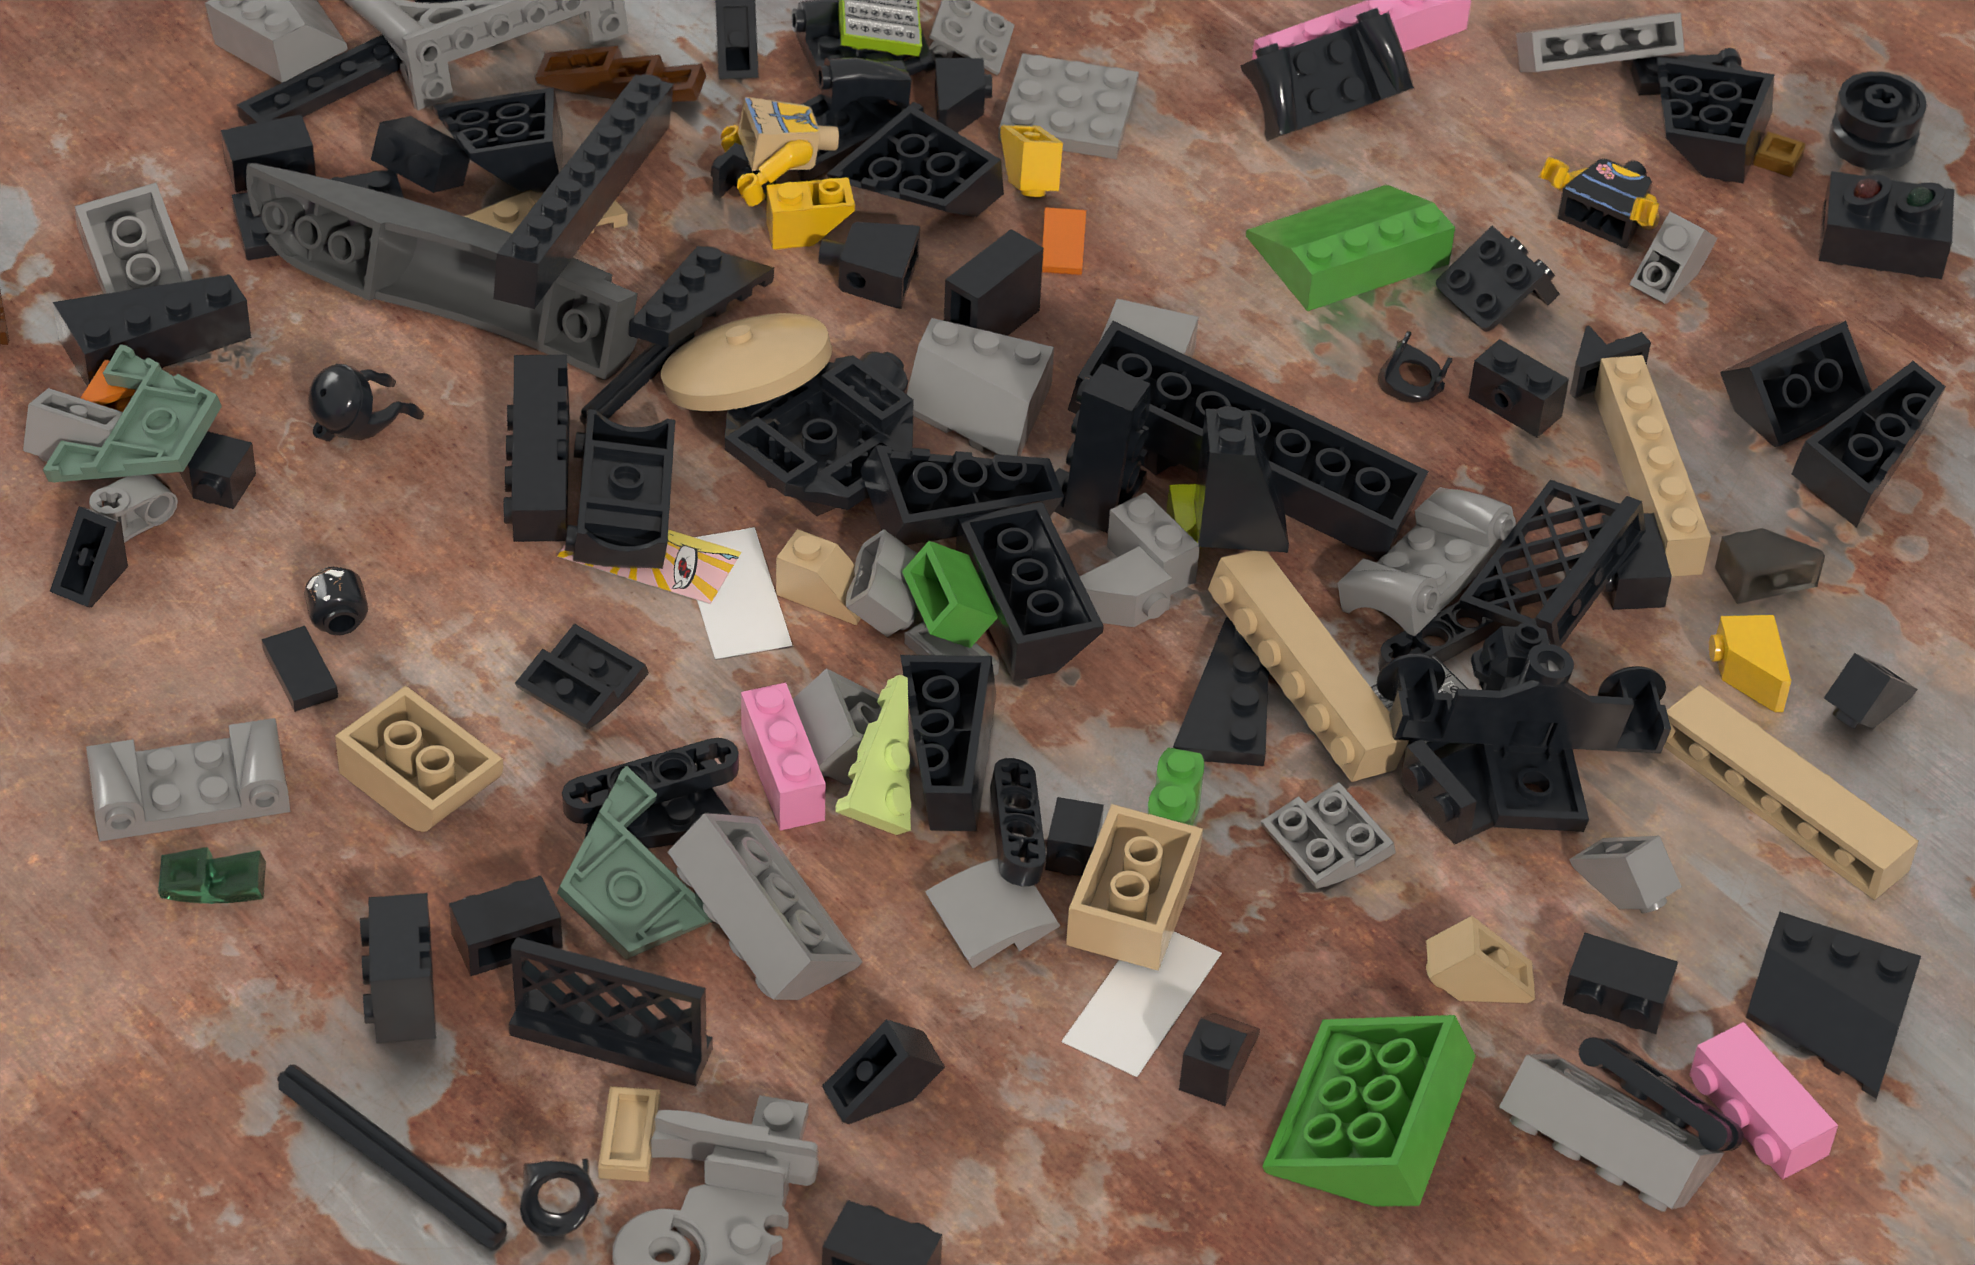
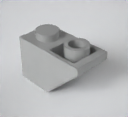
(1673, 258)

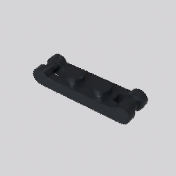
(1678, 1103)

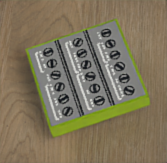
(881, 25)

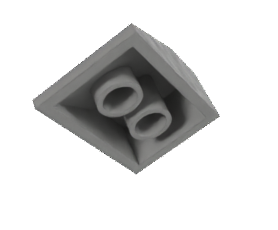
(131, 240)

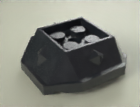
(822, 434)

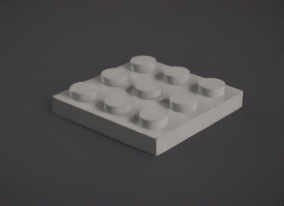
(1073, 102)

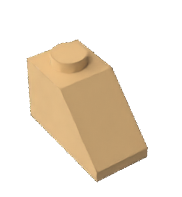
(815, 575)
(1478, 965)

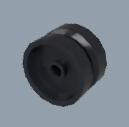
(1877, 120)

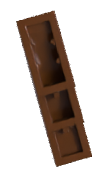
(606, 73)

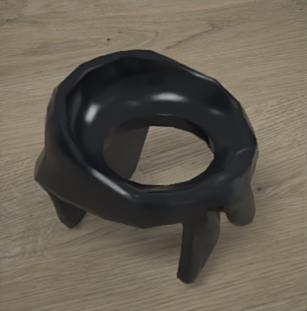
(1395, 386)
(555, 1224)

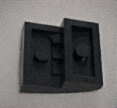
(582, 677)

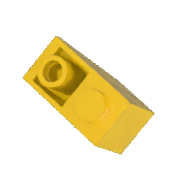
(806, 211)

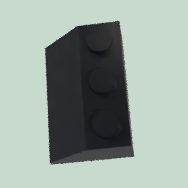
(1798, 383)

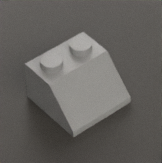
(835, 721)

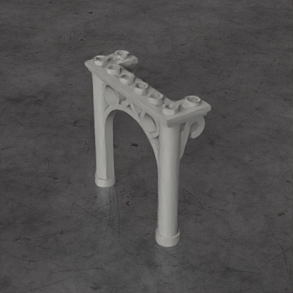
(437, 33)

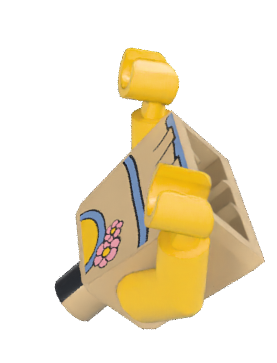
(776, 140)

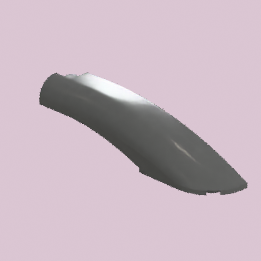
(437, 265)

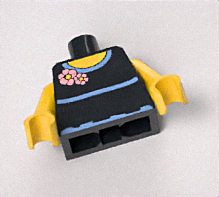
(1605, 198)

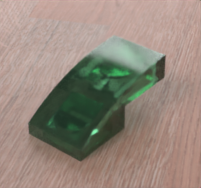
(200, 878)

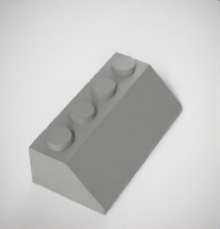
(762, 906)
(1609, 1130)

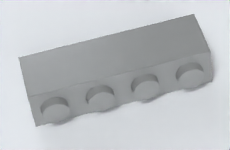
(1600, 42)

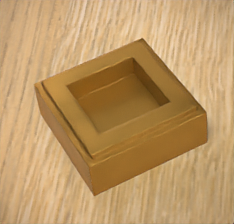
(1779, 154)

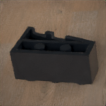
(398, 968)

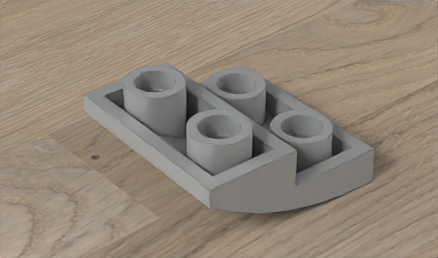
(1329, 836)
(989, 912)

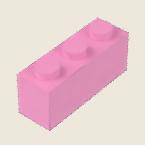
(783, 756)
(1764, 1100)

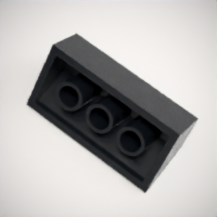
(1032, 587)

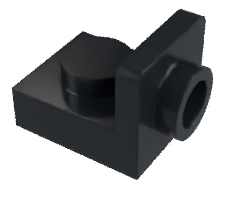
(729, 168)

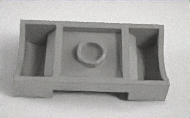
(1433, 561)
(188, 782)

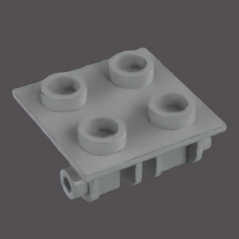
(970, 32)

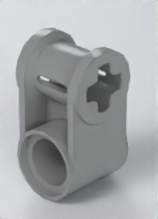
(136, 503)

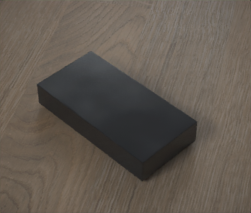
(299, 668)

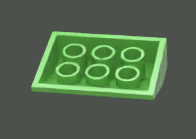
(1355, 244)
(1373, 1107)

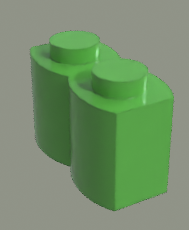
(1177, 786)

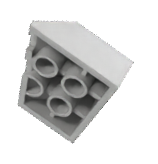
(275, 34)
(980, 385)

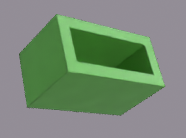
(949, 594)

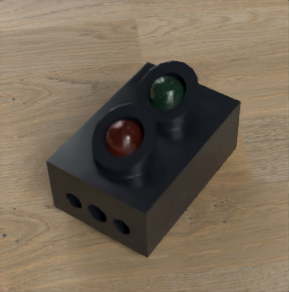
(1887, 224)

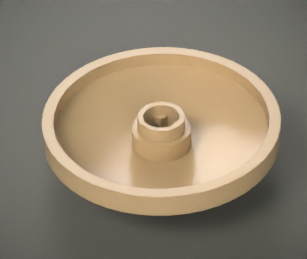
(746, 362)

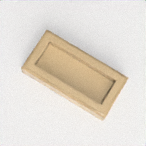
(628, 1134)

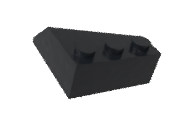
(1715, 115)
(510, 136)
(925, 165)
(1834, 996)

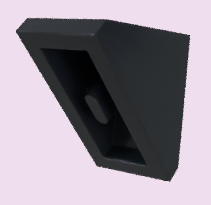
(91, 558)

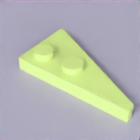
(882, 771)

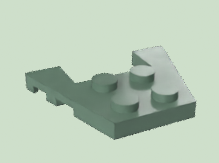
(153, 433)
(622, 884)

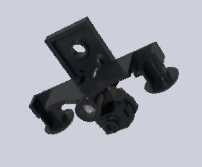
(1527, 721)

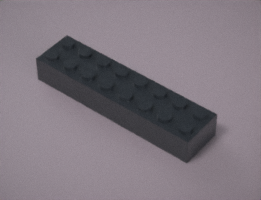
(1321, 471)

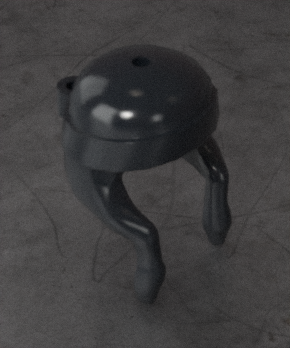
(344, 402)

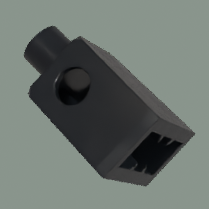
(875, 261)

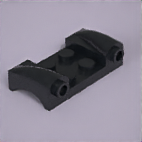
(843, 70)
(1329, 74)
(622, 494)

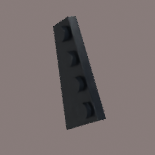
(696, 291)
(1229, 705)

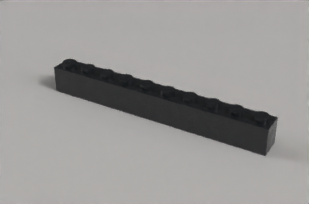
(582, 192)

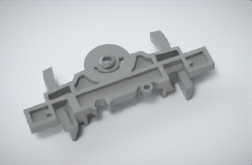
(742, 1192)

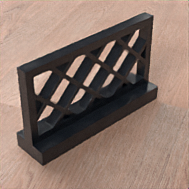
(1588, 571)
(593, 1028)

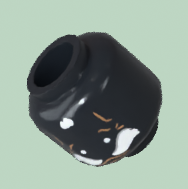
(336, 600)

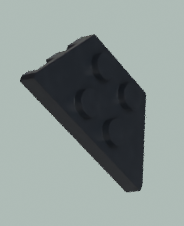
(855, 125)

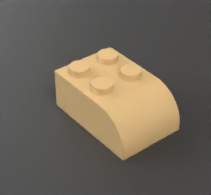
(415, 760)
(1134, 887)

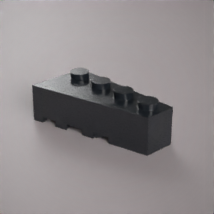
(925, 493)

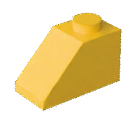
(1031, 159)
(1752, 658)

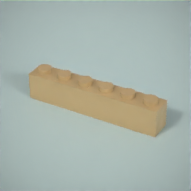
(1652, 460)
(1307, 664)
(1789, 792)

